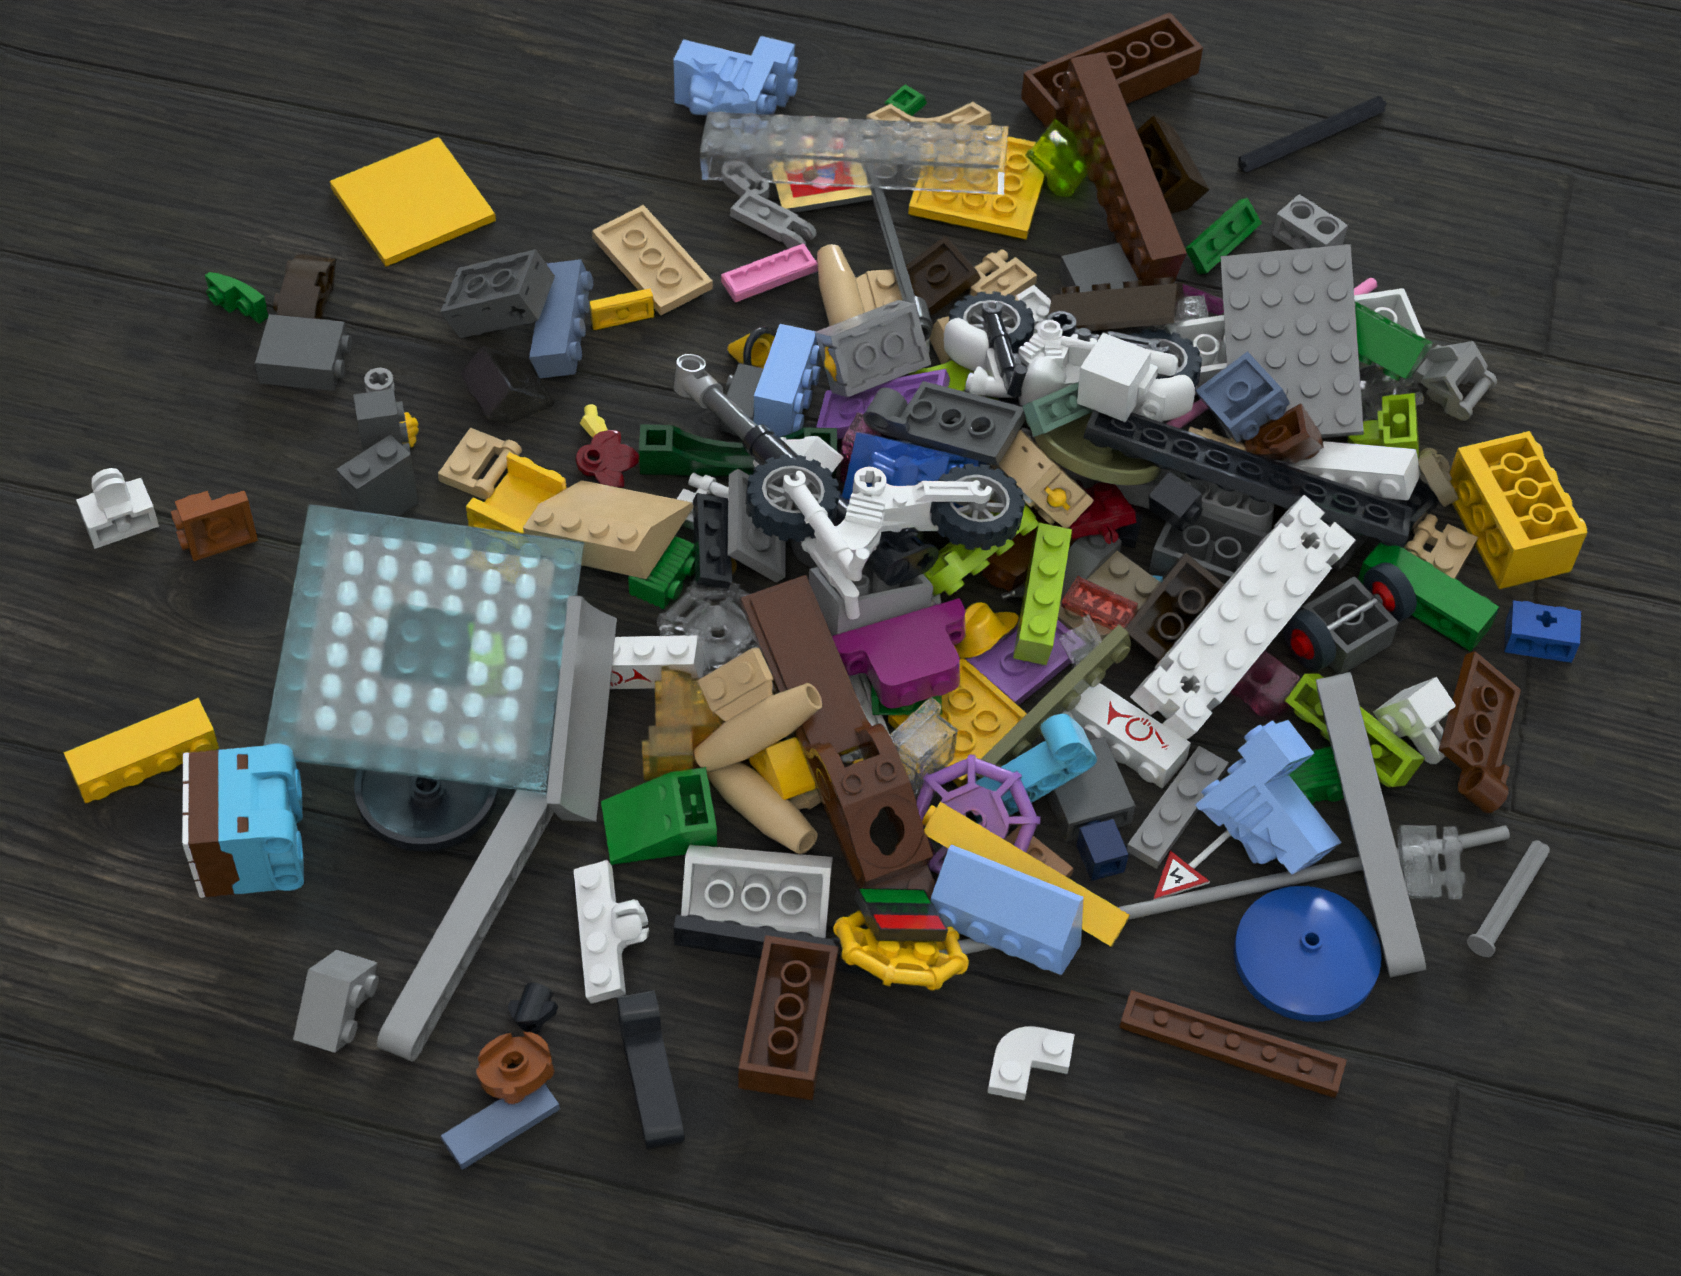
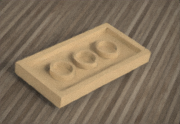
(652, 259)

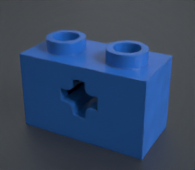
(1542, 631)

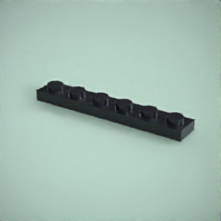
(743, 940)

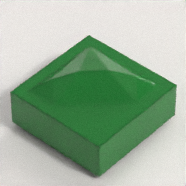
(907, 100)

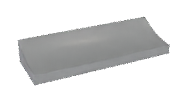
(581, 712)

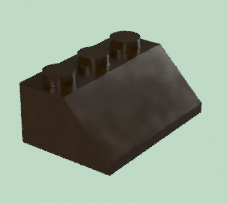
(1172, 165)

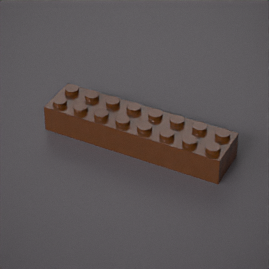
(1120, 169)

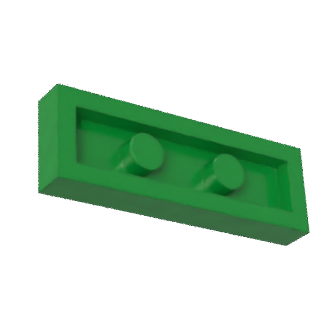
(1223, 236)

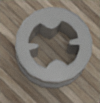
(378, 375)

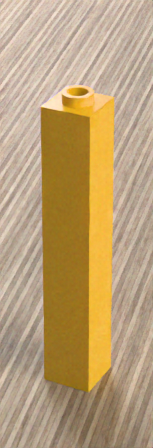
(951, 827)

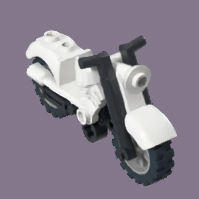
(1029, 366)

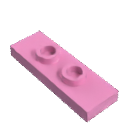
(769, 272)

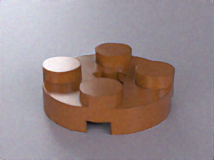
(518, 1082)

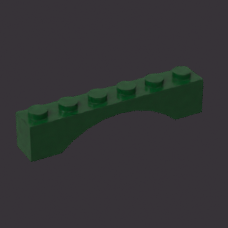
(677, 452)

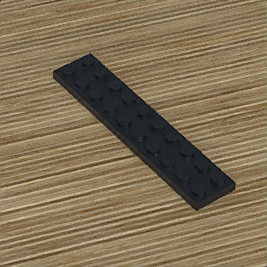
(1251, 474)

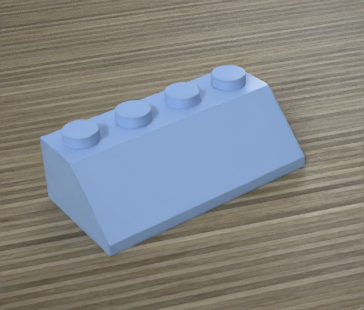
(1008, 910)

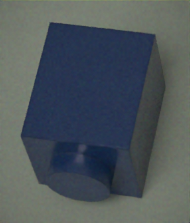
(1102, 849)

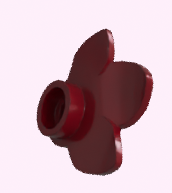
(611, 458)

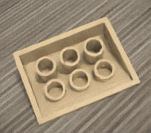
(619, 526)

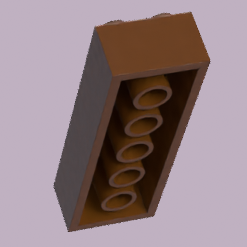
(1140, 59)

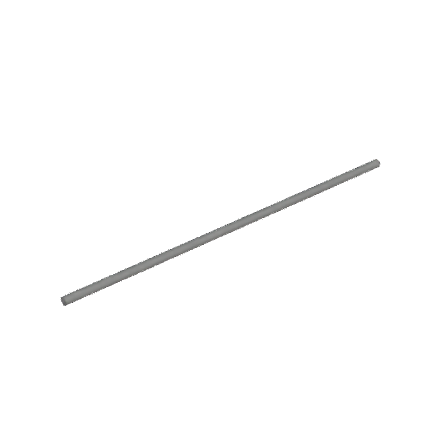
(1259, 884)

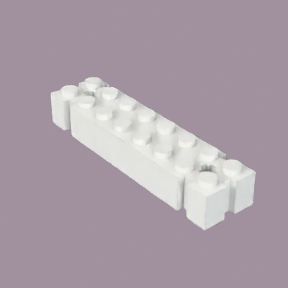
(1243, 618)

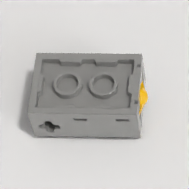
(873, 348)

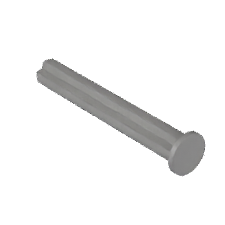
(1483, 941)

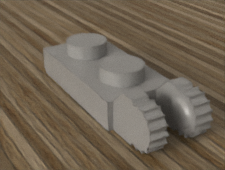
(772, 220)

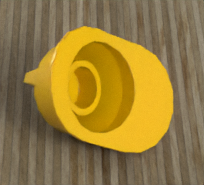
(984, 629)

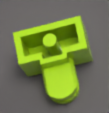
(1395, 424)

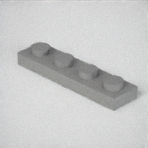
(1176, 807)

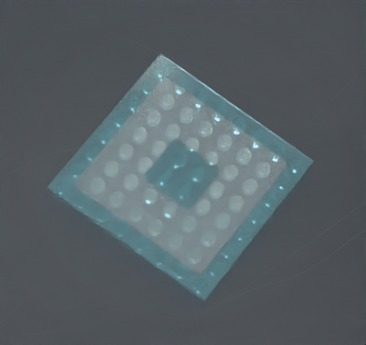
(424, 649)

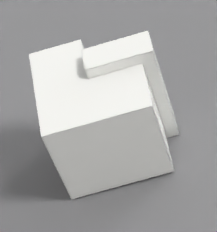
(1115, 377)

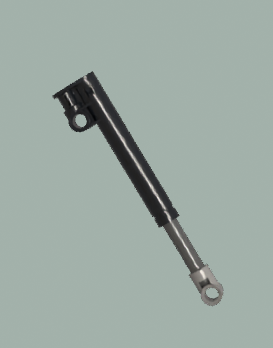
(897, 555)

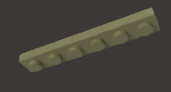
(1062, 697)

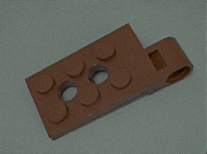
(1480, 730)

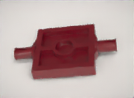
(1104, 514)

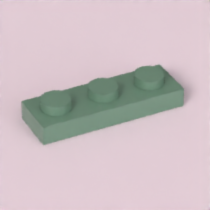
(1054, 410)

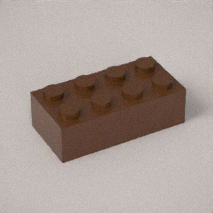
(788, 1018)

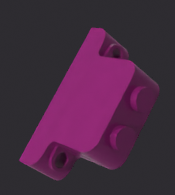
(908, 654)

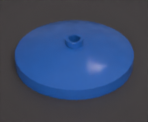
(1307, 953)

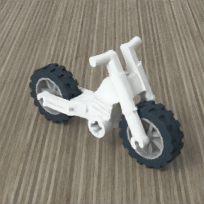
(871, 510)

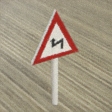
(1180, 876)

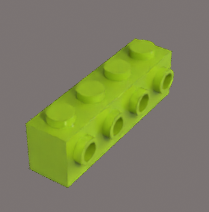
(1392, 756)

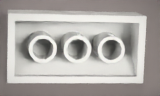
(758, 888)

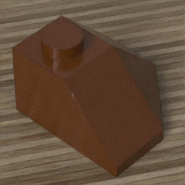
(1287, 438)

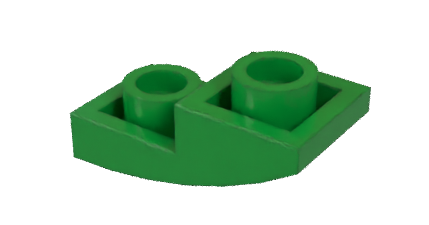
(235, 294)

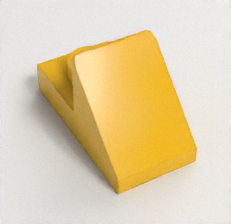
(784, 768)

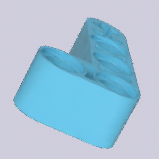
(1050, 763)

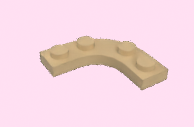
(968, 114)

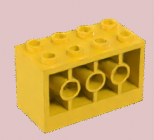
(1516, 510)

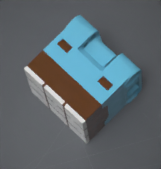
(243, 820)

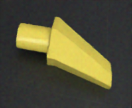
(591, 421)

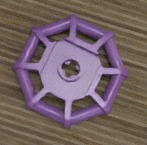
(980, 801)

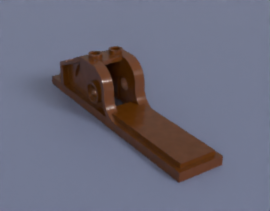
(800, 652)

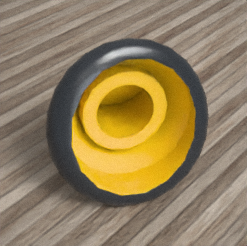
(754, 347)

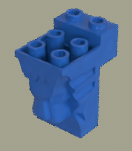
(900, 462)

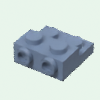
(1243, 397)

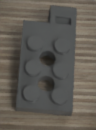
(933, 405)

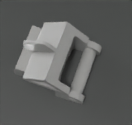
(1448, 368)

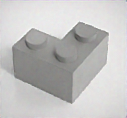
(331, 998)

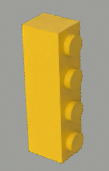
(140, 750)

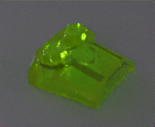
(1059, 159)

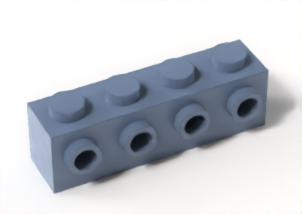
(561, 323)

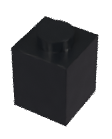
(1176, 502)

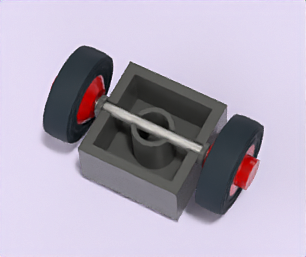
(1351, 620)

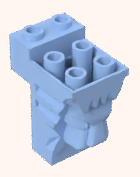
(732, 81)
(1264, 803)

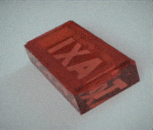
(1099, 603)

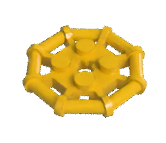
(900, 960)

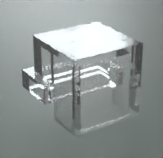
(925, 742)

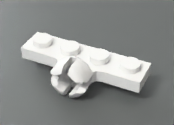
(605, 930)

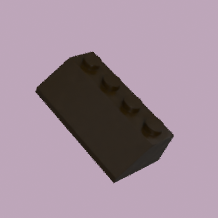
(1123, 307)

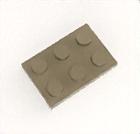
(1120, 577)

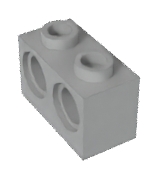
(1308, 226)

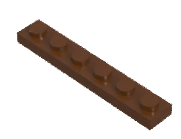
(1233, 1044)

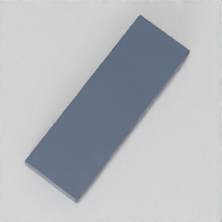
(497, 1126)

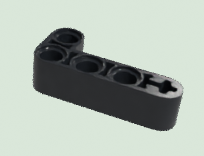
(649, 1069)

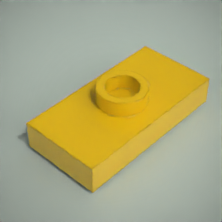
(621, 309)

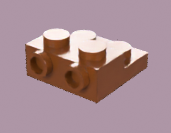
(213, 525)

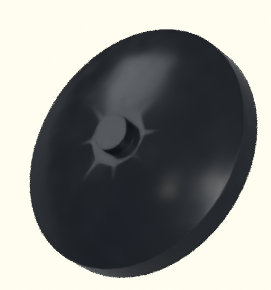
(420, 810)

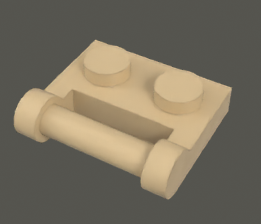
(470, 460)

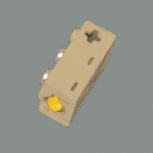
(1043, 482)

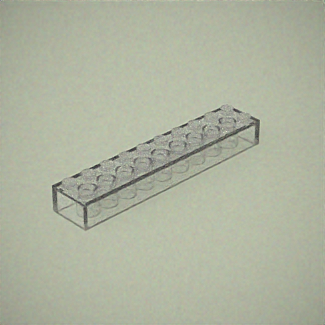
(855, 152)

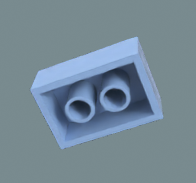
(787, 380)

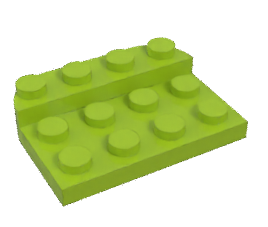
(956, 561)

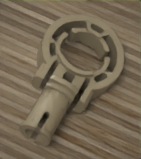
(1435, 472)

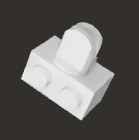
(116, 508)
(1417, 715)

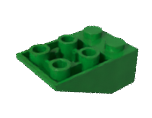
(660, 817)

